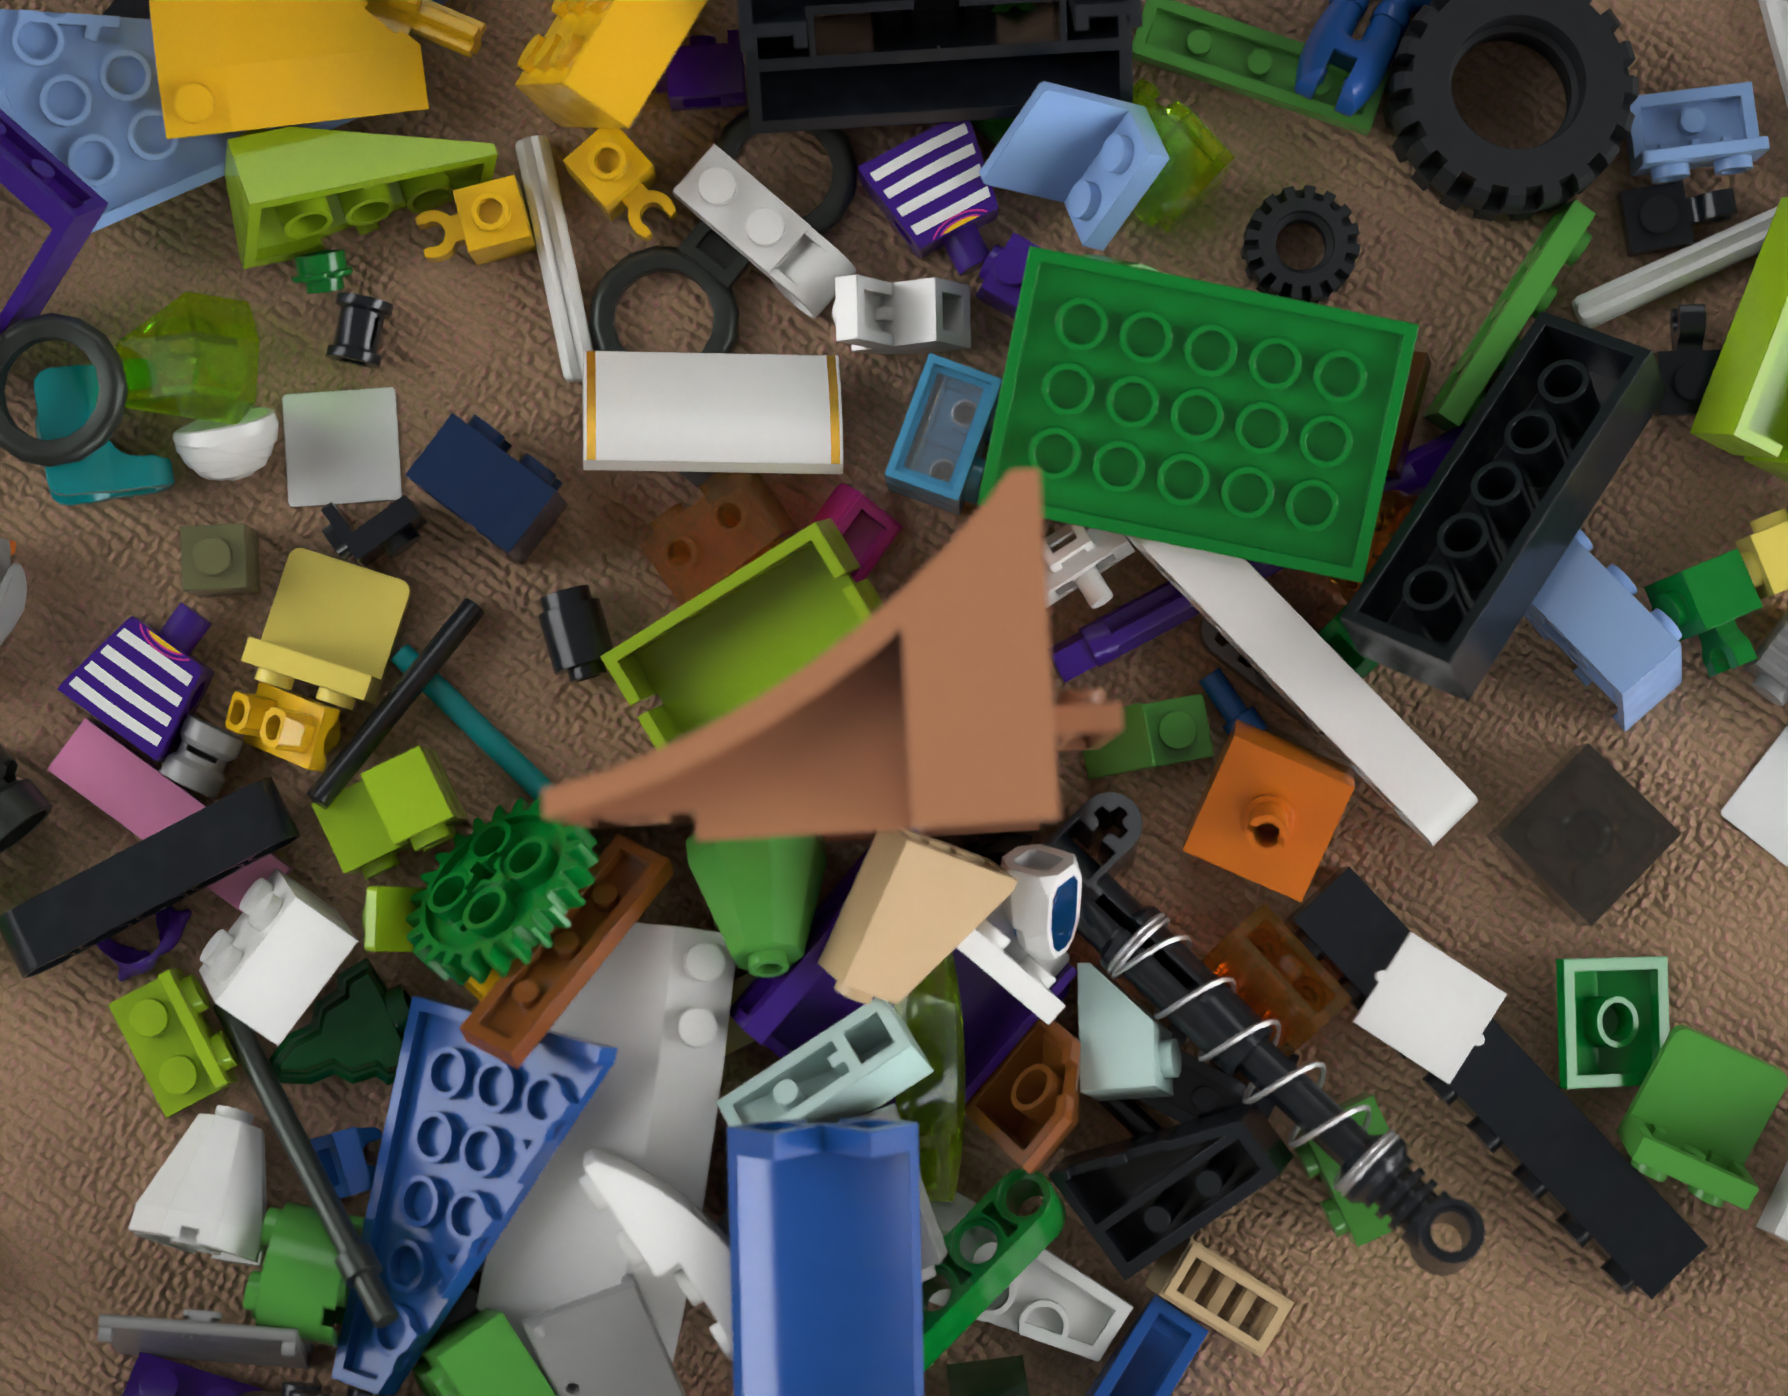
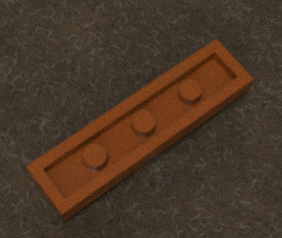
(535, 995)

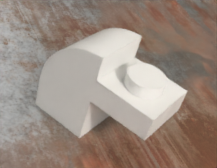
(902, 316)

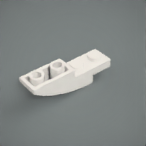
(664, 1232)

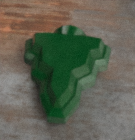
(351, 1032)

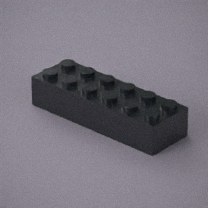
(1504, 504)

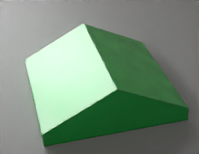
(1610, 1019)

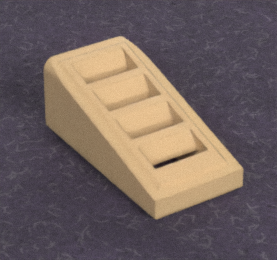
(1174, 1266)

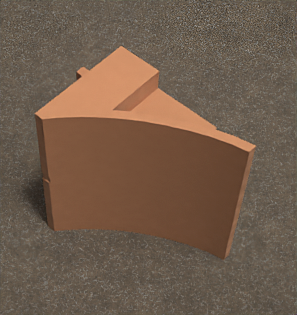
(909, 722)

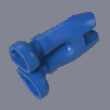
(1364, 58)

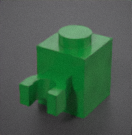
(1706, 603)

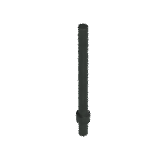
(355, 1259)

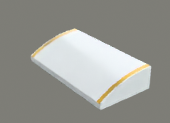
(712, 412)

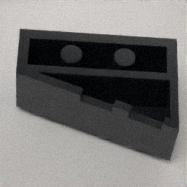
(1169, 1183)

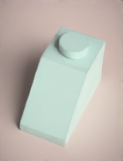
(1121, 1042)

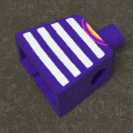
(935, 193)
(145, 680)

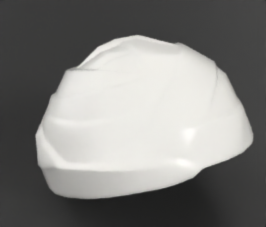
(228, 450)

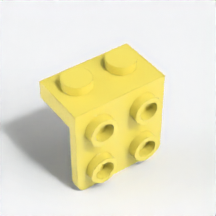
(330, 628)

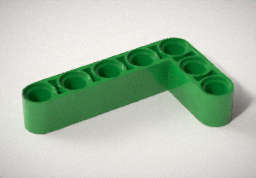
(978, 1285)

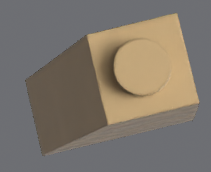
(908, 913)

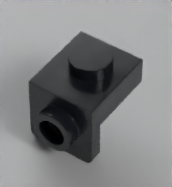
(388, 532)

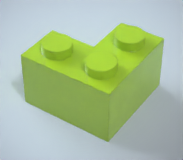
(391, 810)

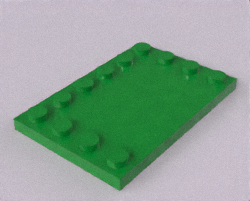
(1200, 412)

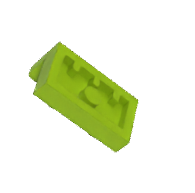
(175, 1040)

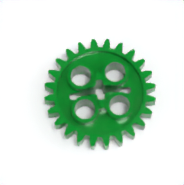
(500, 893)

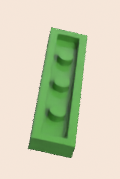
(1241, 61)
(1524, 296)

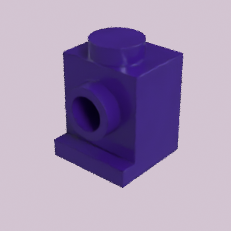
(705, 74)
(1004, 275)

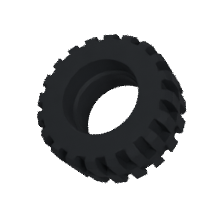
(1493, 177)

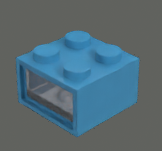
(945, 436)

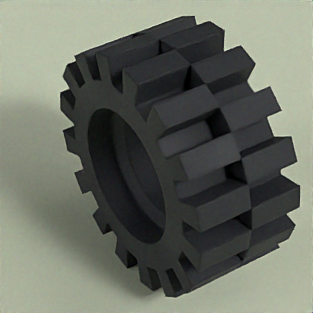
(1311, 209)

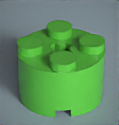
(299, 1276)

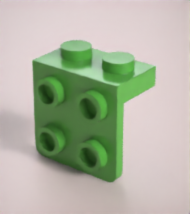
(1702, 1116)

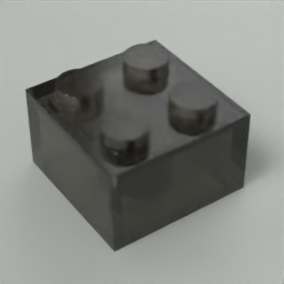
(1583, 835)

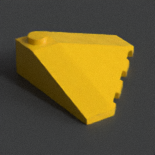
(279, 64)

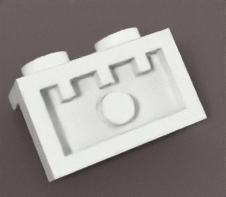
(997, 952)

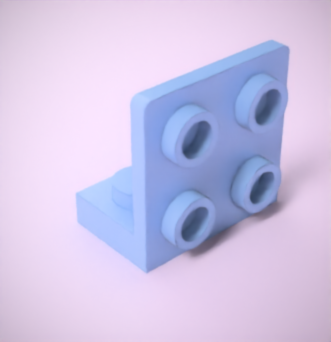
(1080, 152)

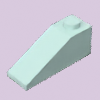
(835, 1074)

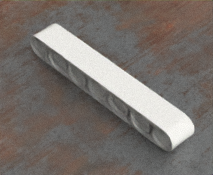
(1317, 685)

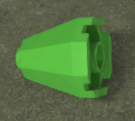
(761, 895)

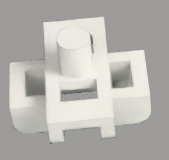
(1082, 562)

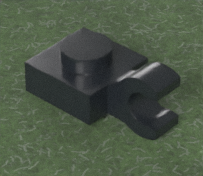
(1663, 218)
(1688, 366)

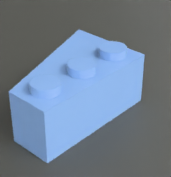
(1608, 632)

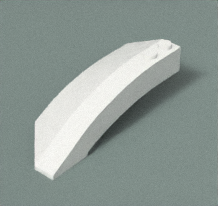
(667, 1012)

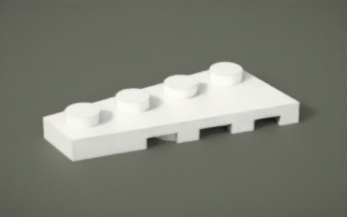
(1047, 1300)

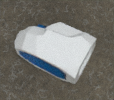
(1045, 899)

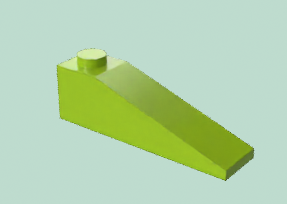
(311, 183)

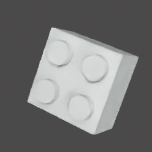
(275, 955)

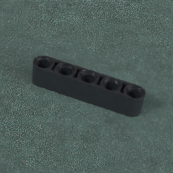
(147, 877)

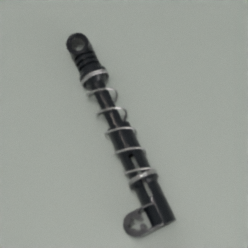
(1227, 1030)

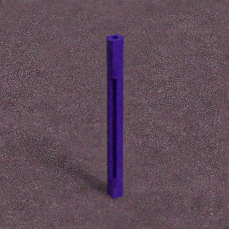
(1167, 608)

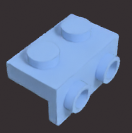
(1695, 131)

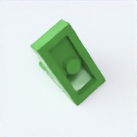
(1154, 737)

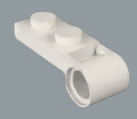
(764, 230)

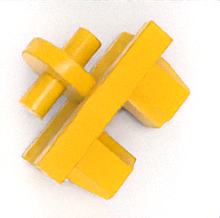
(285, 724)

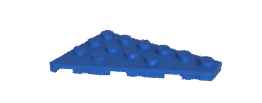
(451, 1172)

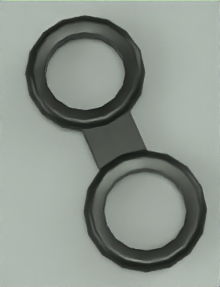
(711, 259)
(110, 400)

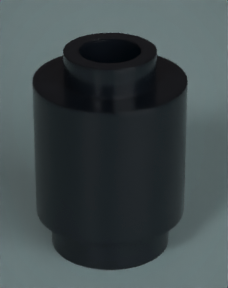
(575, 633)

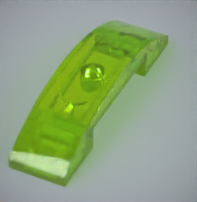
(938, 1100)

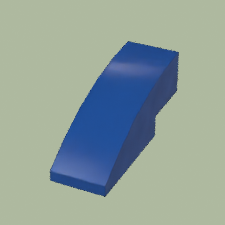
(1151, 1354)

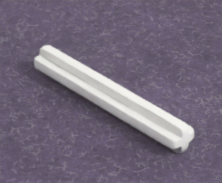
(555, 254)
(1673, 271)

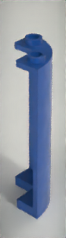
(825, 1258)

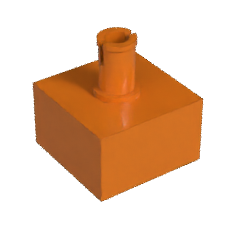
(1269, 810)

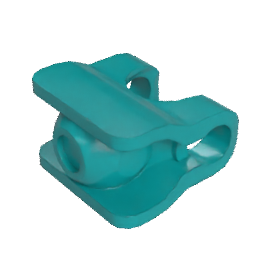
(64, 404)

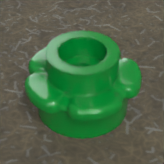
(322, 270)

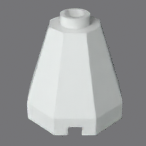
(210, 1191)

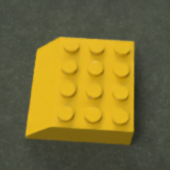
(603, 58)

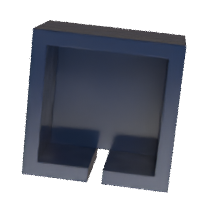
(486, 487)

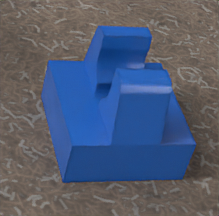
(344, 1159)

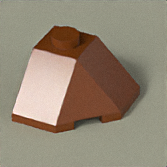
(1032, 1096)

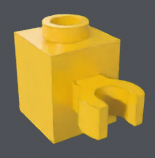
(618, 178)
(489, 222)

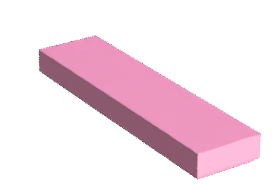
(141, 797)

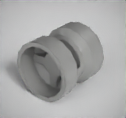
(202, 756)

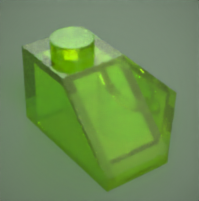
(1195, 164)
(194, 359)

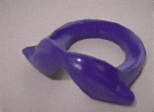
(135, 962)

